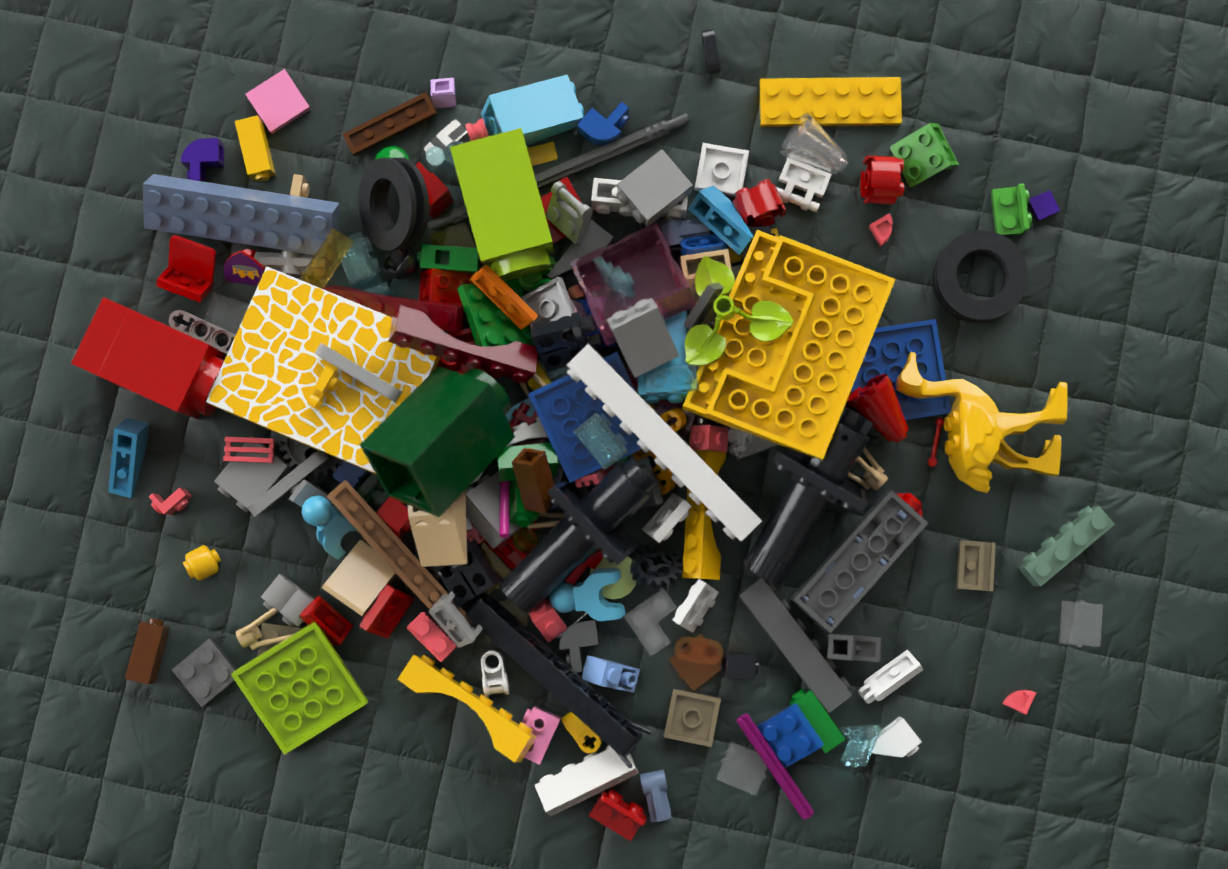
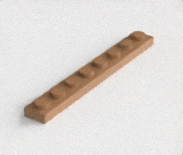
(388, 545)

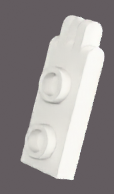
(890, 677)

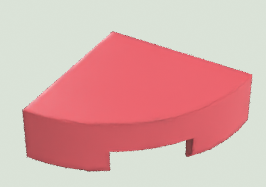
(882, 229)
(1020, 700)

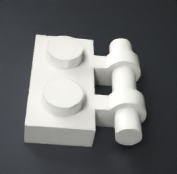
(804, 178)
(695, 606)

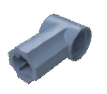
(678, 230)
(655, 790)

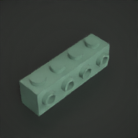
(1066, 545)

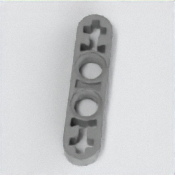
(212, 333)
(358, 372)
(287, 483)

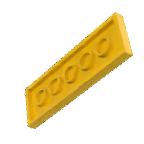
(831, 101)

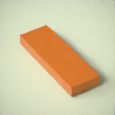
(503, 297)

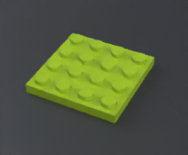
(299, 687)

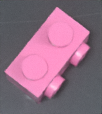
(543, 725)

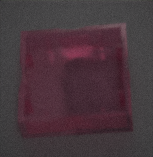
(652, 270)

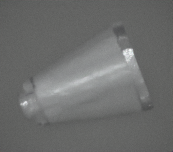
(814, 146)

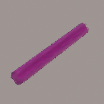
(775, 766)

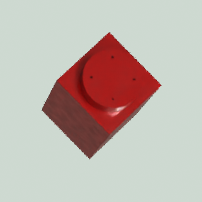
(150, 359)

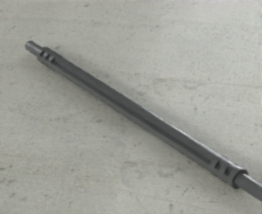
(580, 162)

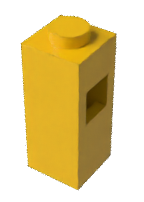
(255, 148)

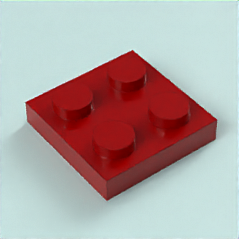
(386, 611)

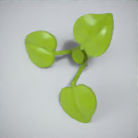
(704, 344)

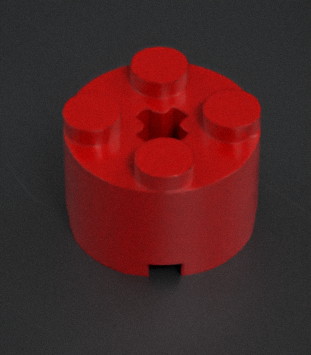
(881, 180)
(759, 204)

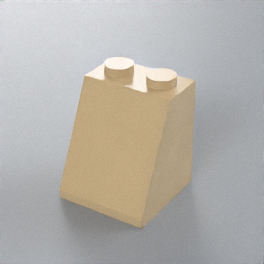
(360, 578)

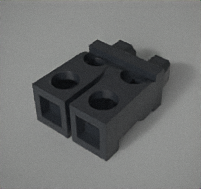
(563, 339)
(471, 578)

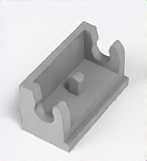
(453, 621)

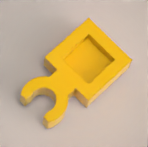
(326, 383)

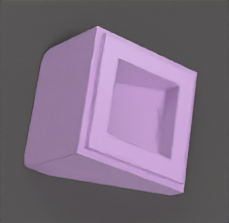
(443, 93)

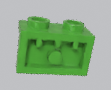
(1011, 210)

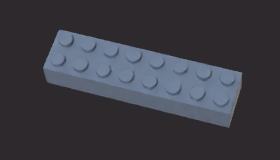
(237, 214)

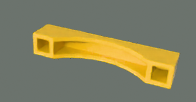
(701, 554)
(507, 736)

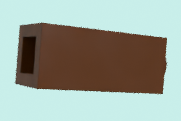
(533, 479)
(147, 651)

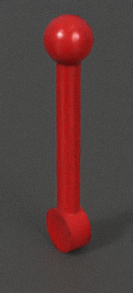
(932, 461)

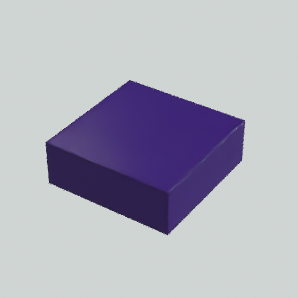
(1043, 205)

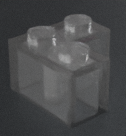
(644, 621)

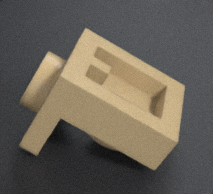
(299, 186)

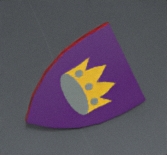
(243, 268)

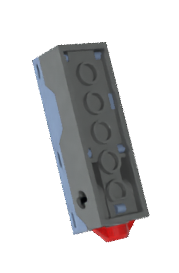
(860, 559)

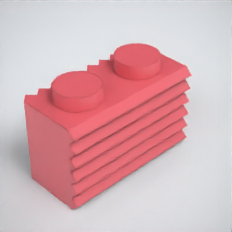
(432, 636)

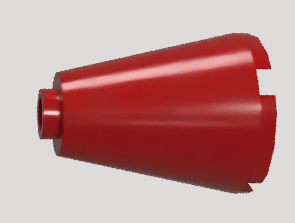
(880, 406)

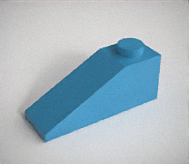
(722, 218)
(127, 456)

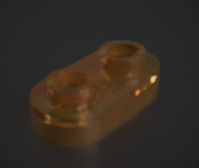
(698, 650)

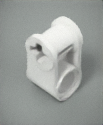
(494, 675)

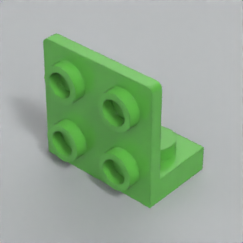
(924, 154)

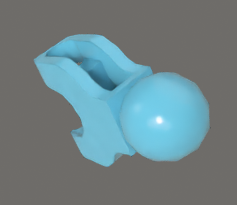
(329, 522)
(588, 596)

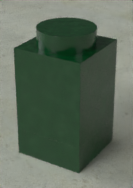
(440, 438)

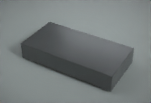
(703, 305)

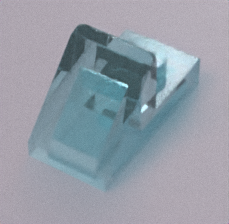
(860, 744)

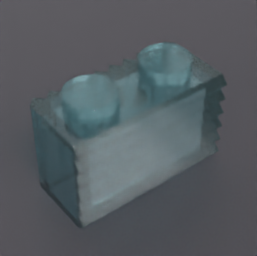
(358, 262)
(600, 439)

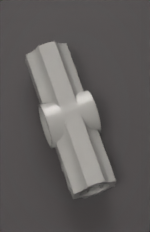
(286, 262)

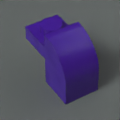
(202, 155)

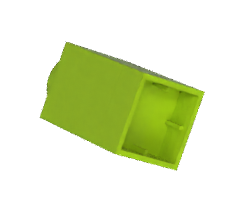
(504, 204)

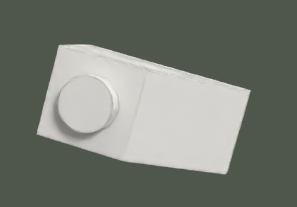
(897, 740)

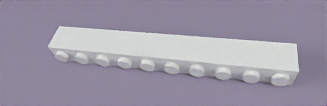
(659, 438)

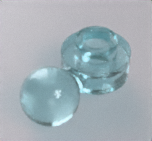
(436, 155)

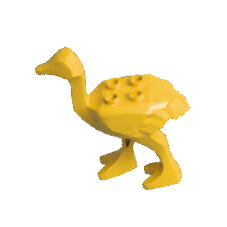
(979, 429)

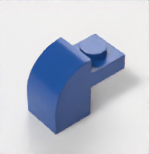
(602, 130)

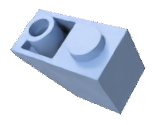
(610, 674)

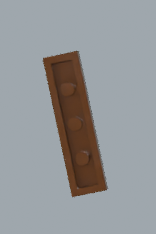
(389, 124)

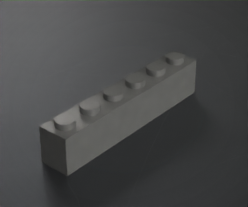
(795, 645)

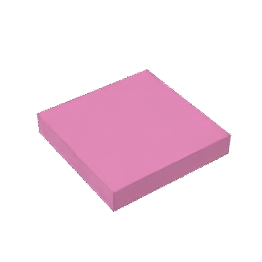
(278, 101)

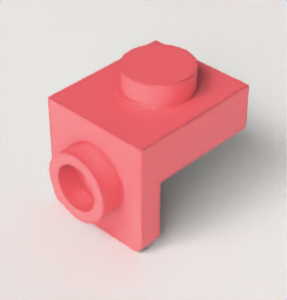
(709, 438)
(174, 502)
(547, 620)

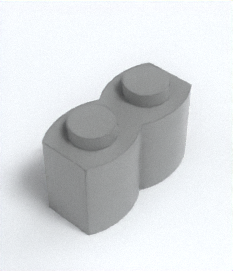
(287, 599)

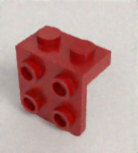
(189, 269)

